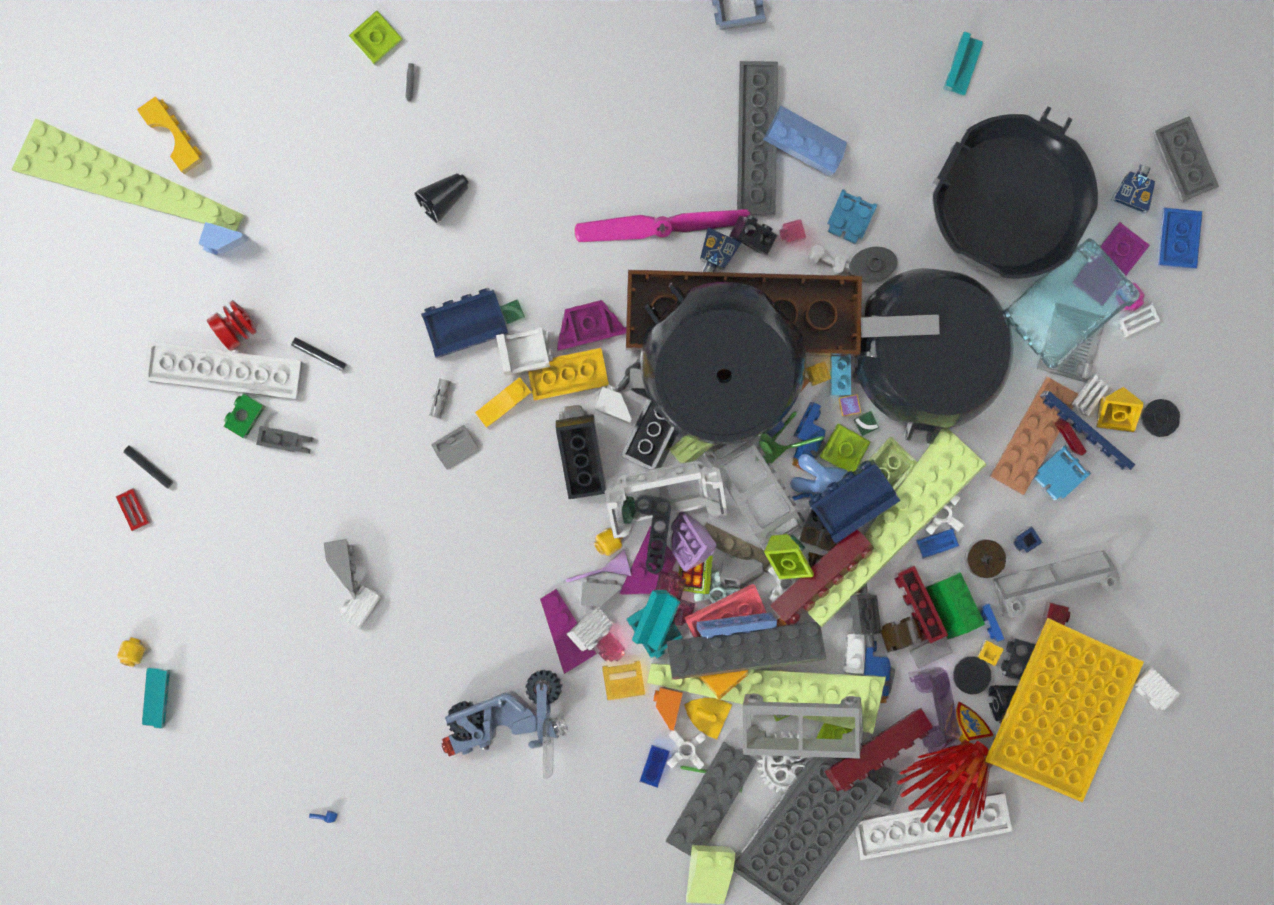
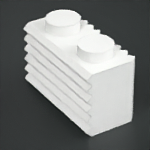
(359, 609)
(590, 629)
(854, 653)
(1156, 689)

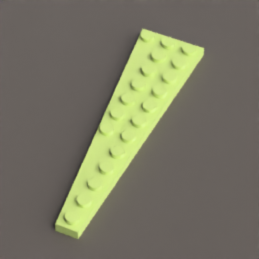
(78, 164)
(926, 490)
(791, 688)

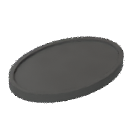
(873, 264)

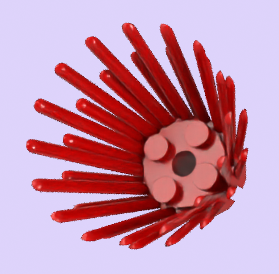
(965, 769)

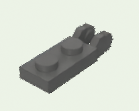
(281, 439)

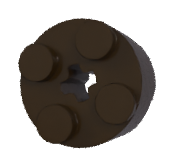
(994, 564)
(902, 634)

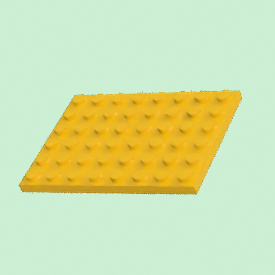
(1064, 710)

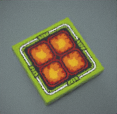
(698, 578)

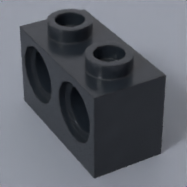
(752, 237)
(1013, 657)

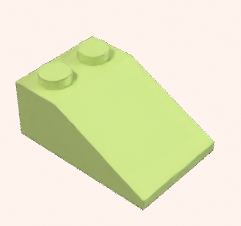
(893, 462)
(709, 874)

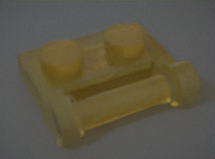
(624, 686)

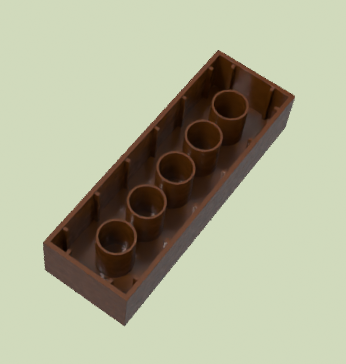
(818, 305)

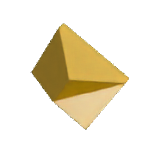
(1119, 411)

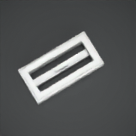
(1124, 326)
(1099, 384)

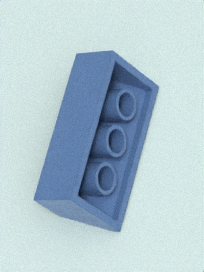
(805, 141)

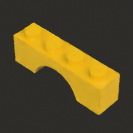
(156, 115)

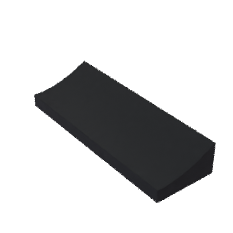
(649, 439)

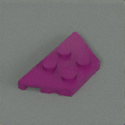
(587, 325)
(642, 580)

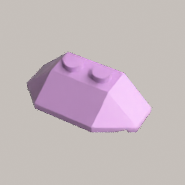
(690, 541)

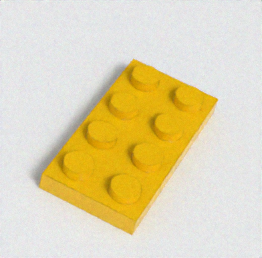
(569, 375)

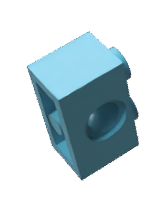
(840, 375)

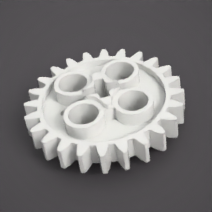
(769, 772)

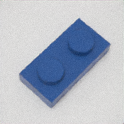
(994, 630)

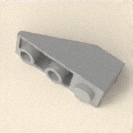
(338, 557)

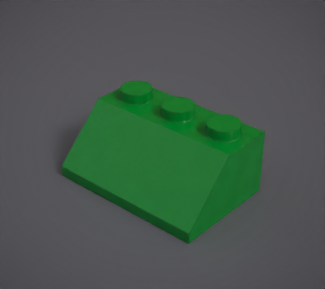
(955, 605)

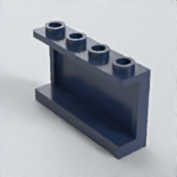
(464, 322)
(854, 500)

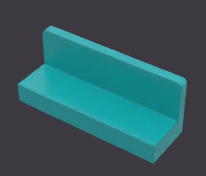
(963, 64)
(656, 619)
(156, 697)

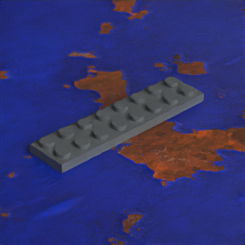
(756, 156)
(746, 650)

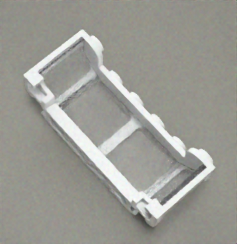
(684, 485)

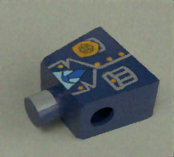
(1136, 190)
(718, 250)

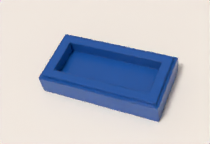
(937, 543)

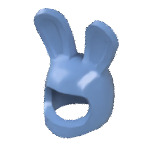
(823, 475)

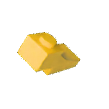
(503, 402)

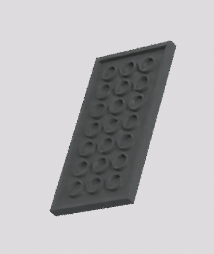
(804, 832)

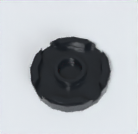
(1160, 418)
(971, 675)

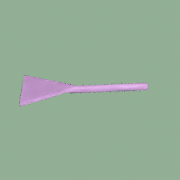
(618, 565)

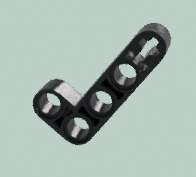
(655, 534)

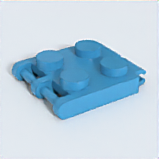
(850, 217)
(1061, 474)

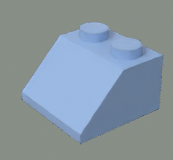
(220, 239)

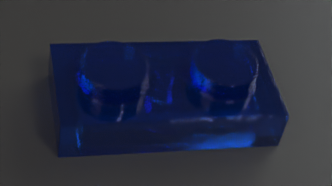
(654, 766)

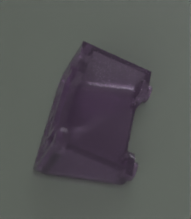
(937, 681)

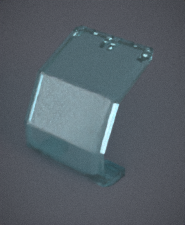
(1071, 303)

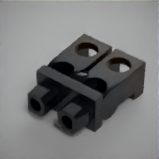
(812, 531)

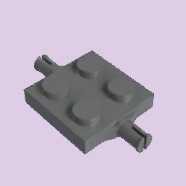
(865, 615)

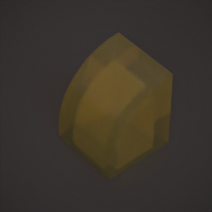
(818, 373)

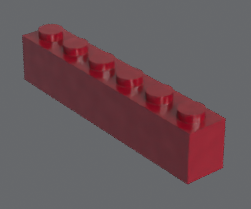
(827, 573)
(879, 749)

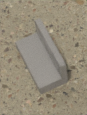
(455, 447)

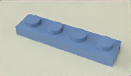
(732, 625)

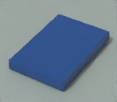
(1180, 238)

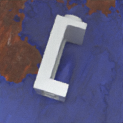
(524, 351)

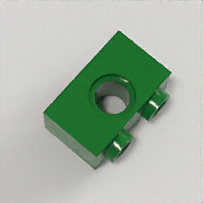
(253, 410)

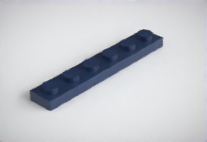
(1091, 434)

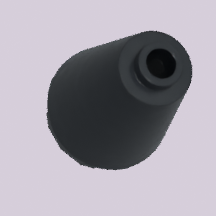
(441, 196)
(1001, 700)

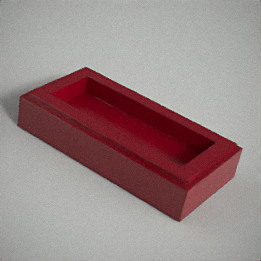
(1070, 437)

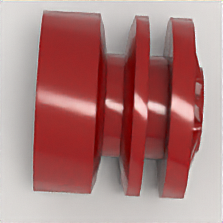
(231, 325)

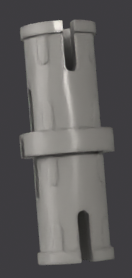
(439, 398)

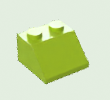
(787, 558)

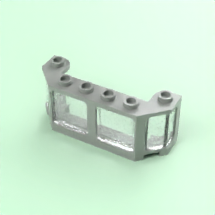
(756, 490)

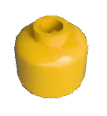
(606, 543)
(131, 652)

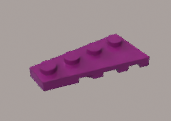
(560, 623)

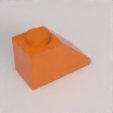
(668, 704)

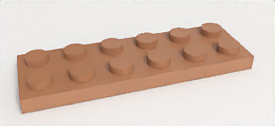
(1031, 439)

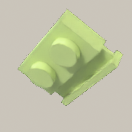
(689, 449)

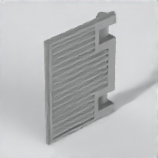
(1082, 355)

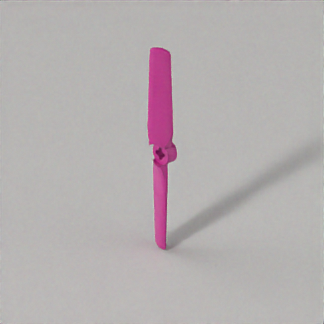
(645, 226)

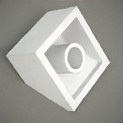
(612, 404)

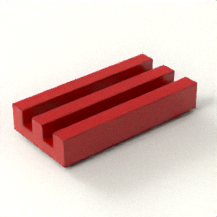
(145, 519)

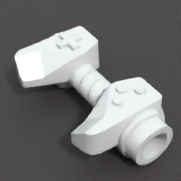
(840, 264)

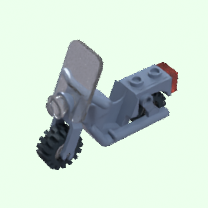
(513, 712)

